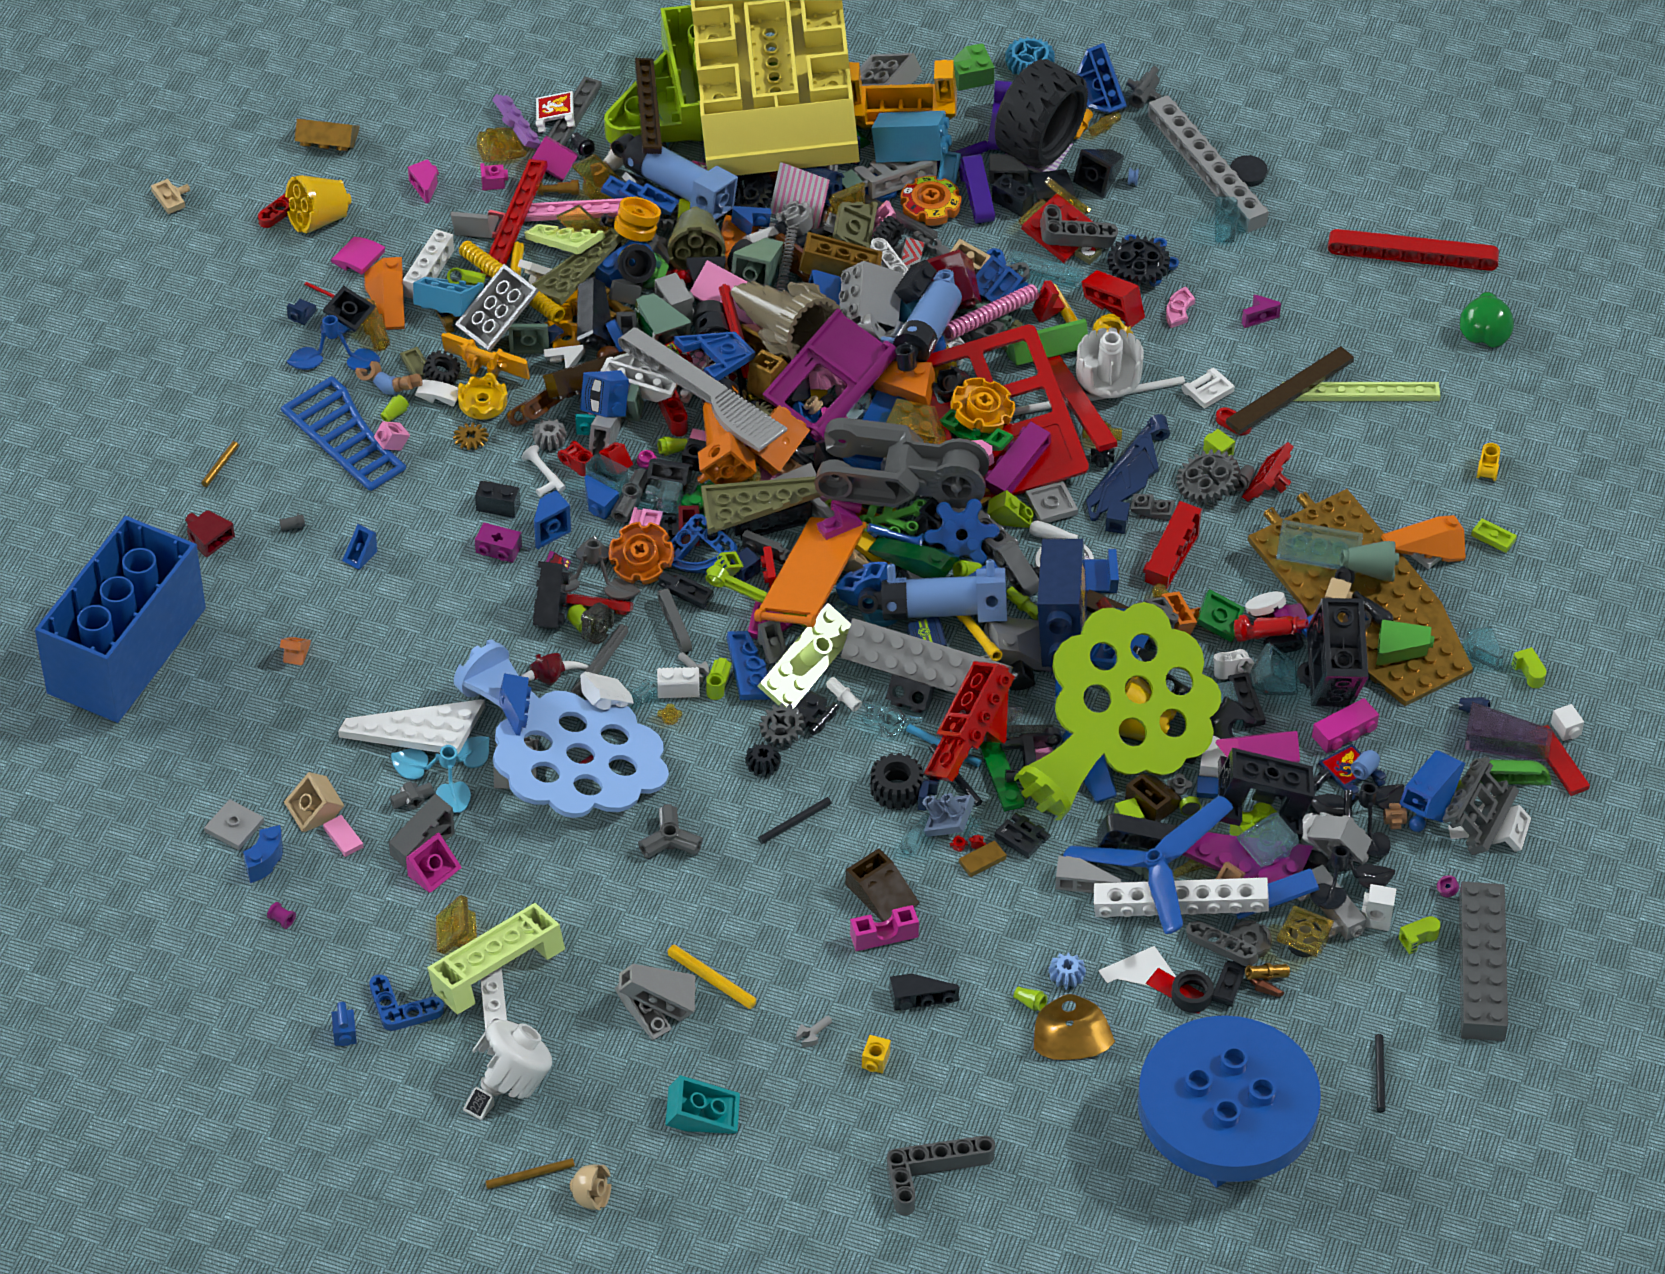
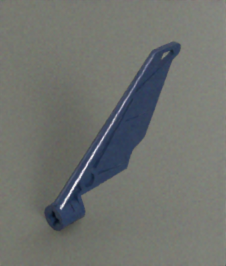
(1132, 468)

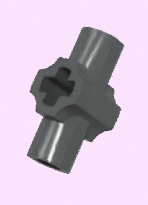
(412, 795)

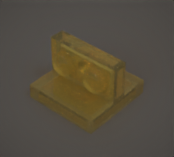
(455, 925)

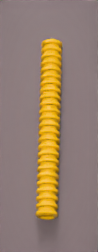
(491, 267)

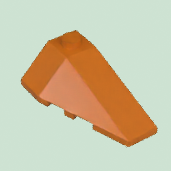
(385, 287)

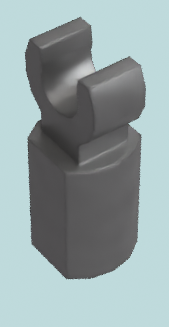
(938, 249)

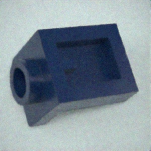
(301, 311)

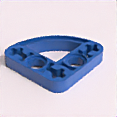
(696, 534)

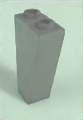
(660, 989)

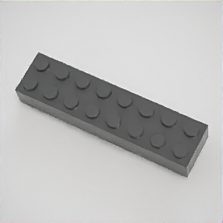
(1483, 961)

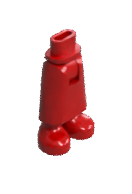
(1267, 627)

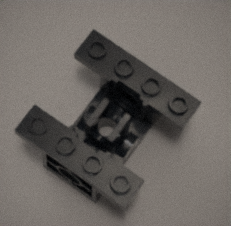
(1270, 778)

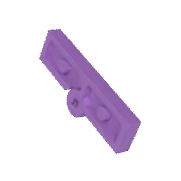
(514, 119)

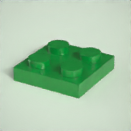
(1219, 614)

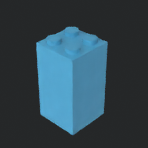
(911, 136)

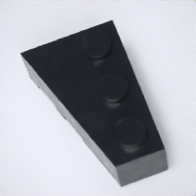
(551, 596)

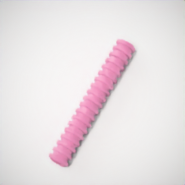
(991, 311)

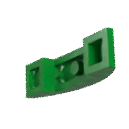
(997, 439)

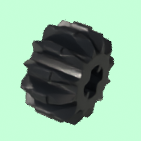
(763, 759)

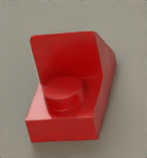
(1048, 302)

